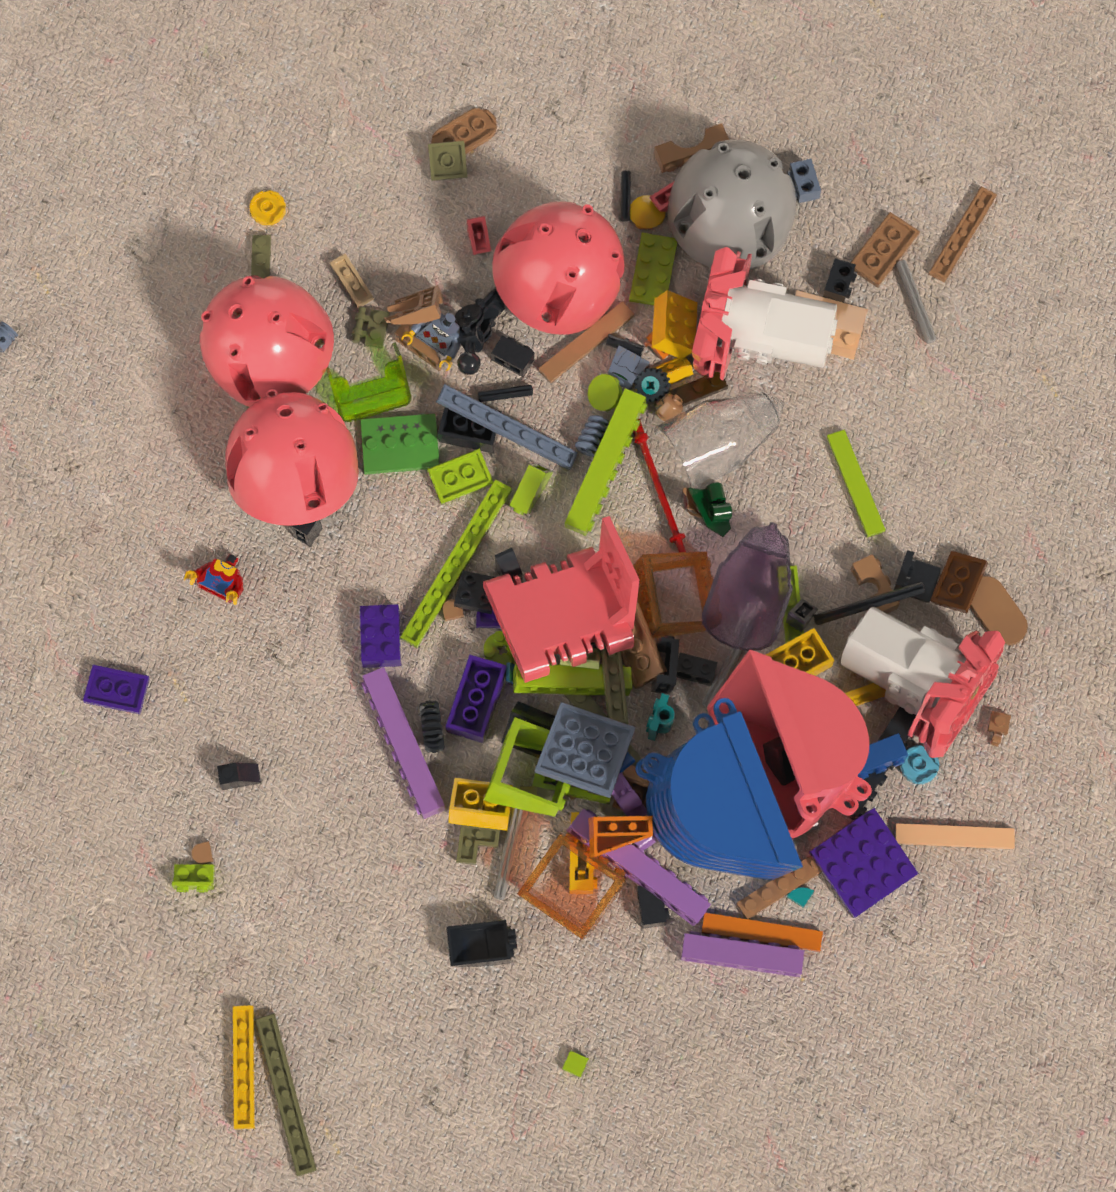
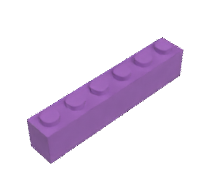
(742, 955)

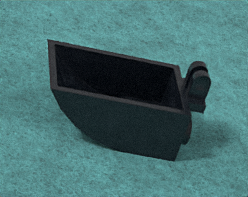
(481, 944)

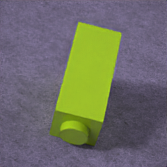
(530, 488)

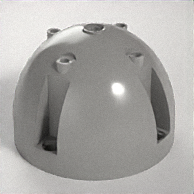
(732, 211)

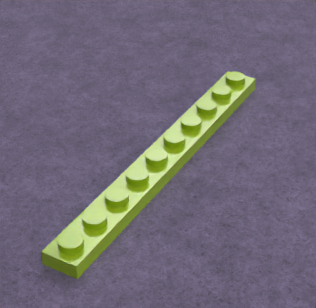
(456, 564)

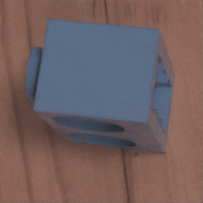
(808, 180)

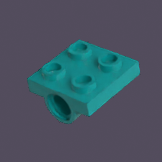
(655, 723)

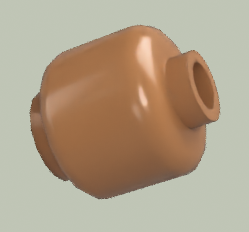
(668, 406)

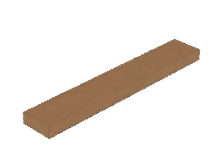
(962, 234)
(586, 342)

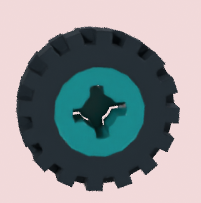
(659, 384)

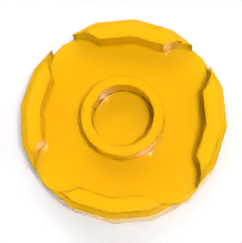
(267, 207)

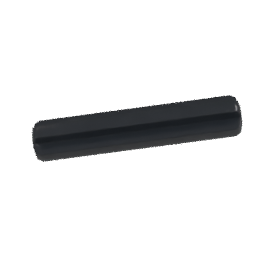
(625, 196)
(505, 393)

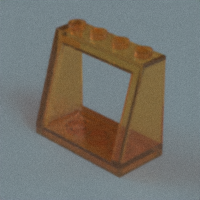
(647, 592)
(554, 911)

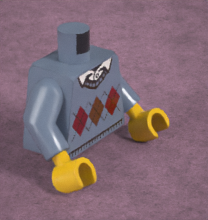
(439, 335)

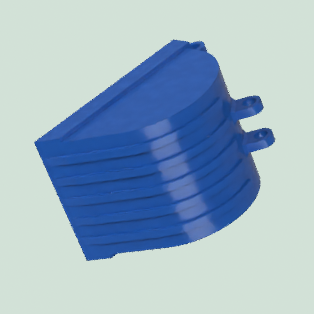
(717, 803)

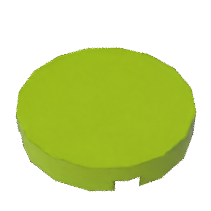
(604, 392)

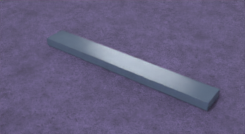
(506, 427)

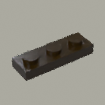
(700, 389)

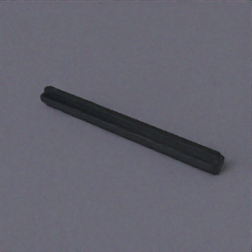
(866, 604)

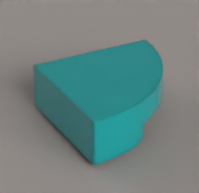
(800, 896)

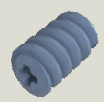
(590, 435)

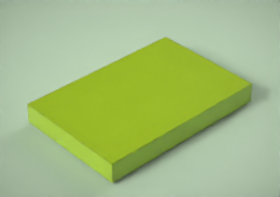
(460, 476)

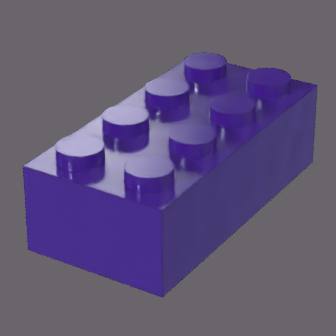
(476, 699)

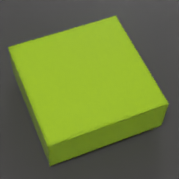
(575, 1064)

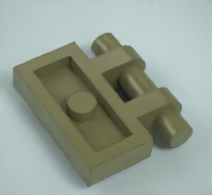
(376, 328)

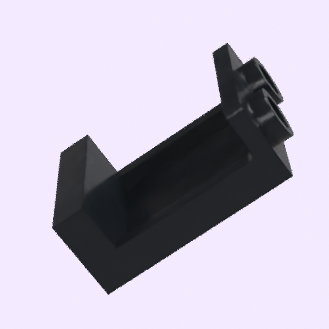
(666, 682)

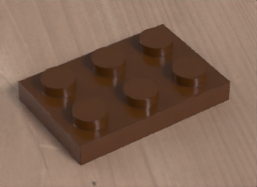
(959, 582)

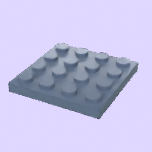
(585, 750)

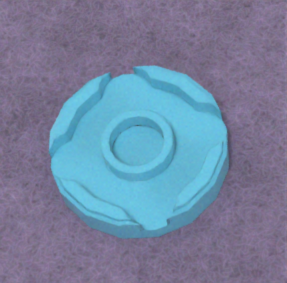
(918, 766)

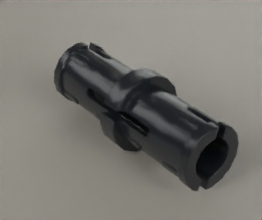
(614, 341)

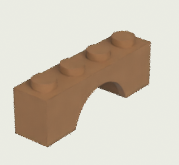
(671, 156)

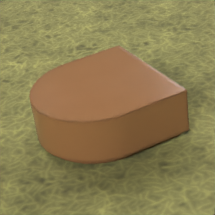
(451, 612)
(202, 853)

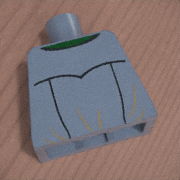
(626, 367)

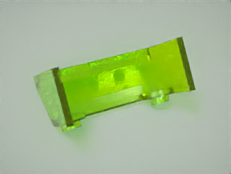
(372, 396)

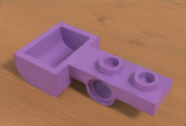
(631, 806)

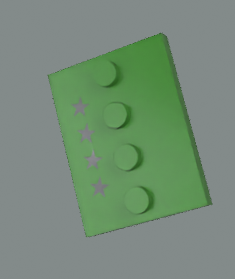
(399, 443)

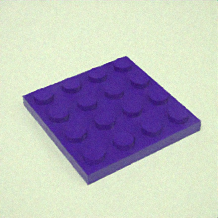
(863, 862)

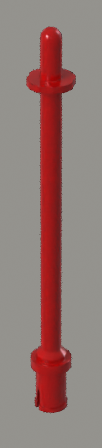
(640, 438)

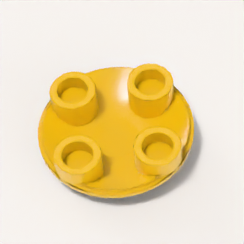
(645, 213)

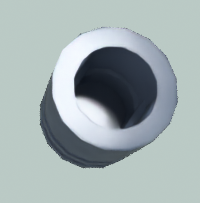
(7, 335)

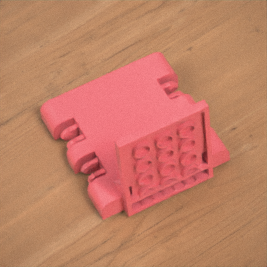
(568, 607)

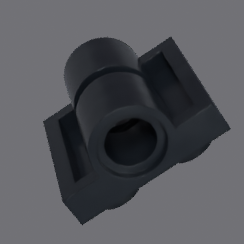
(472, 594)

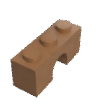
(869, 571)

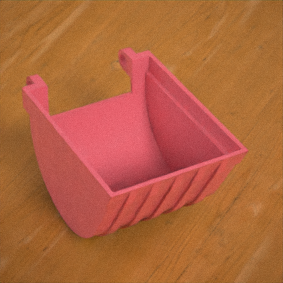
(818, 730)

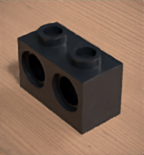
(837, 280)
(696, 669)

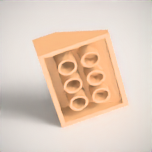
(849, 325)

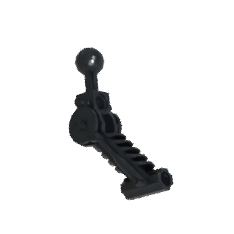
(476, 328)

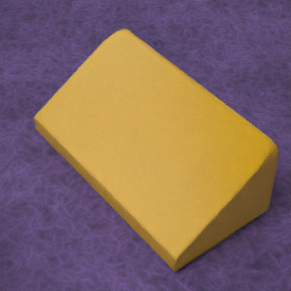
(677, 369)

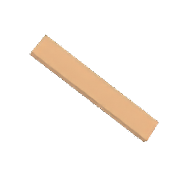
(955, 836)

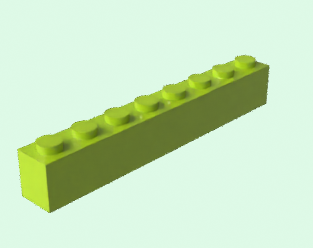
(605, 462)

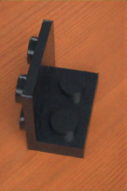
(916, 571)

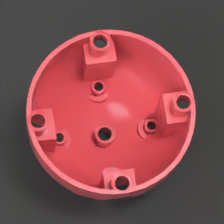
(554, 275)
(270, 343)
(290, 460)

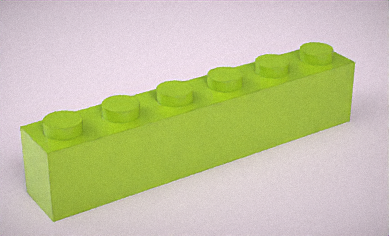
(569, 681)

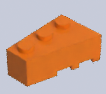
(616, 832)

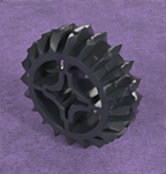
(431, 726)

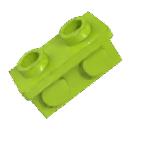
(193, 877)

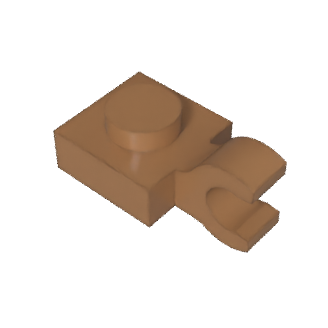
(999, 726)

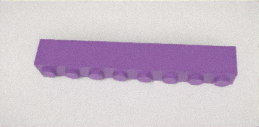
(403, 742)
(649, 874)

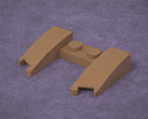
(416, 307)

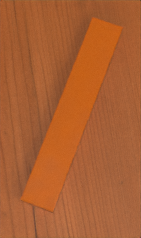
(762, 931)

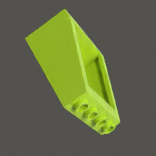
(528, 736)

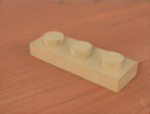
(351, 281)

